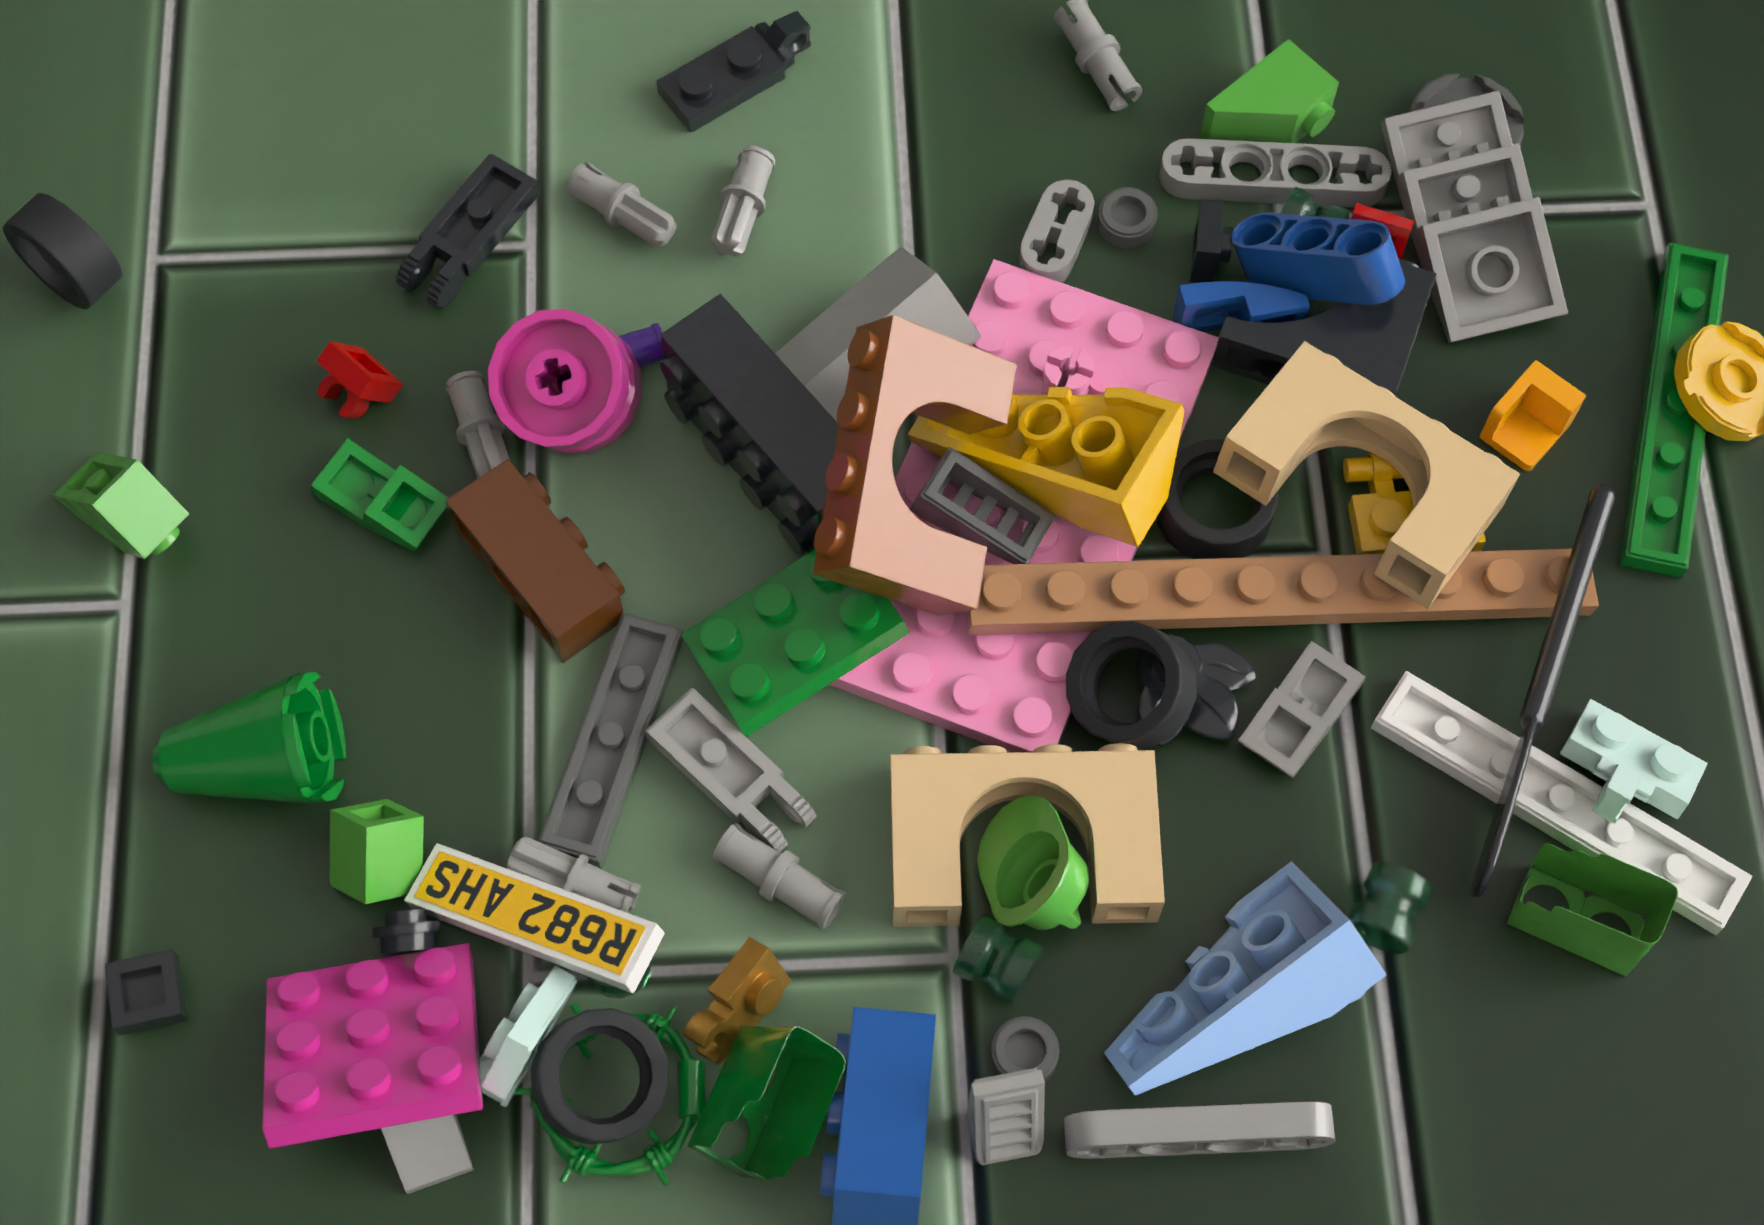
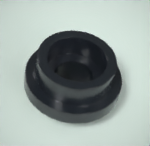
(406, 932)

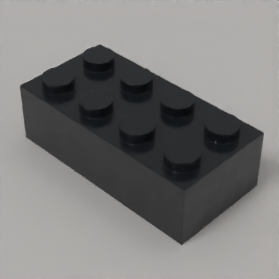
(751, 415)

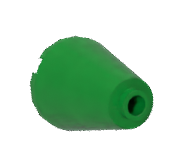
(259, 746)

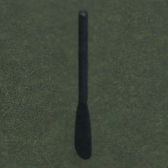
(1547, 670)

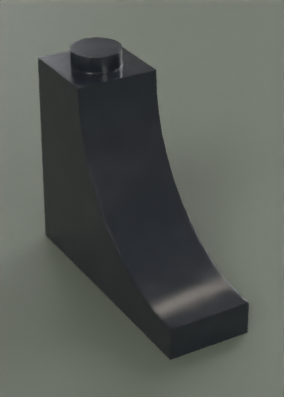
(1362, 337)

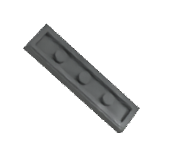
(611, 738)

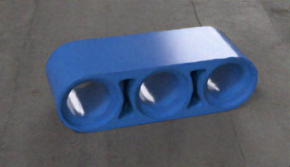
(1320, 257)

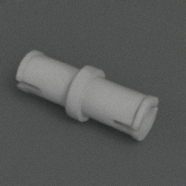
(1098, 54)
(779, 876)

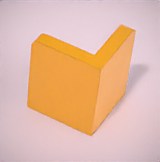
(1532, 416)

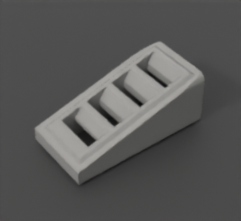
(1006, 1116)

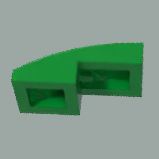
(379, 497)

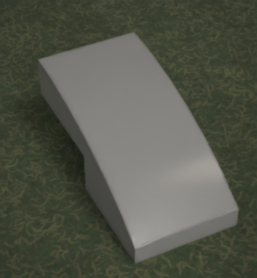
(1302, 709)

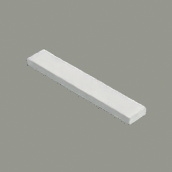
(1558, 799)

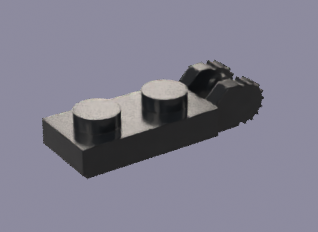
(468, 228)

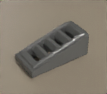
(976, 481)

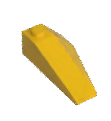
(1079, 456)

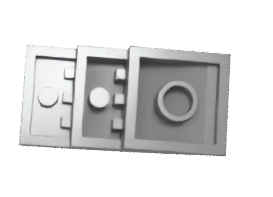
(1474, 217)

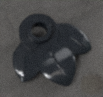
(1218, 673)

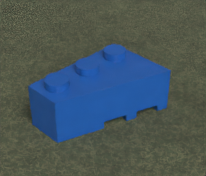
(880, 1119)

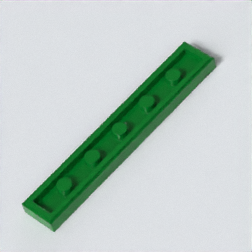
(1669, 438)

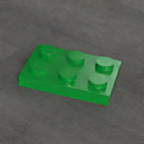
(789, 641)

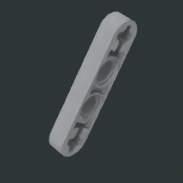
(1273, 163)
(1199, 1130)

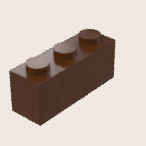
(537, 558)

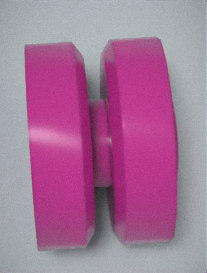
(570, 414)

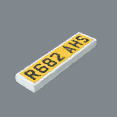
(535, 917)

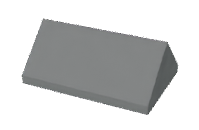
(895, 287)

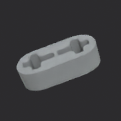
(1045, 229)

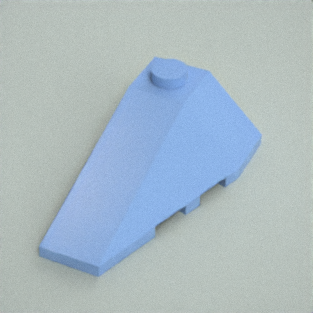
(1270, 974)

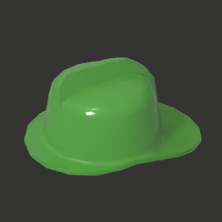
(1031, 867)

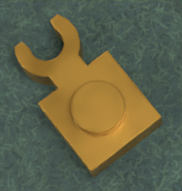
(742, 997)

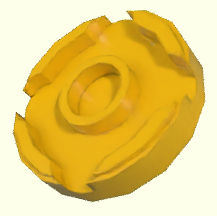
(1723, 380)

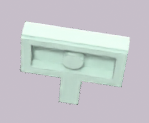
(1631, 763)
(516, 1043)

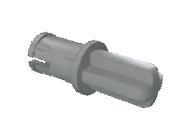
(742, 200)
(621, 204)
(478, 424)
(572, 874)

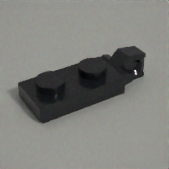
(734, 70)

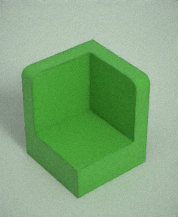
(375, 850)

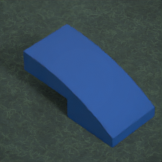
(1208, 303)

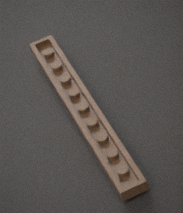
(1259, 592)

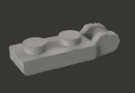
(726, 766)

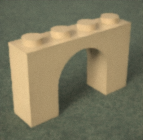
(1327, 405)
(1102, 792)

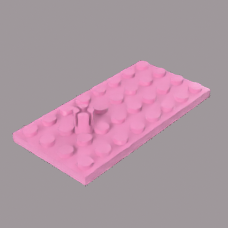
(1014, 685)

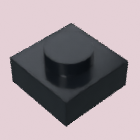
(1210, 242)
(145, 992)

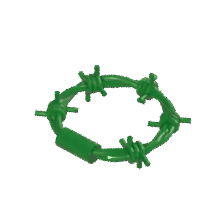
(690, 1107)

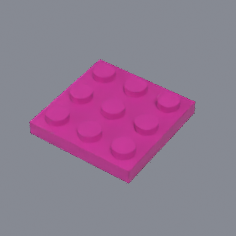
(371, 1045)

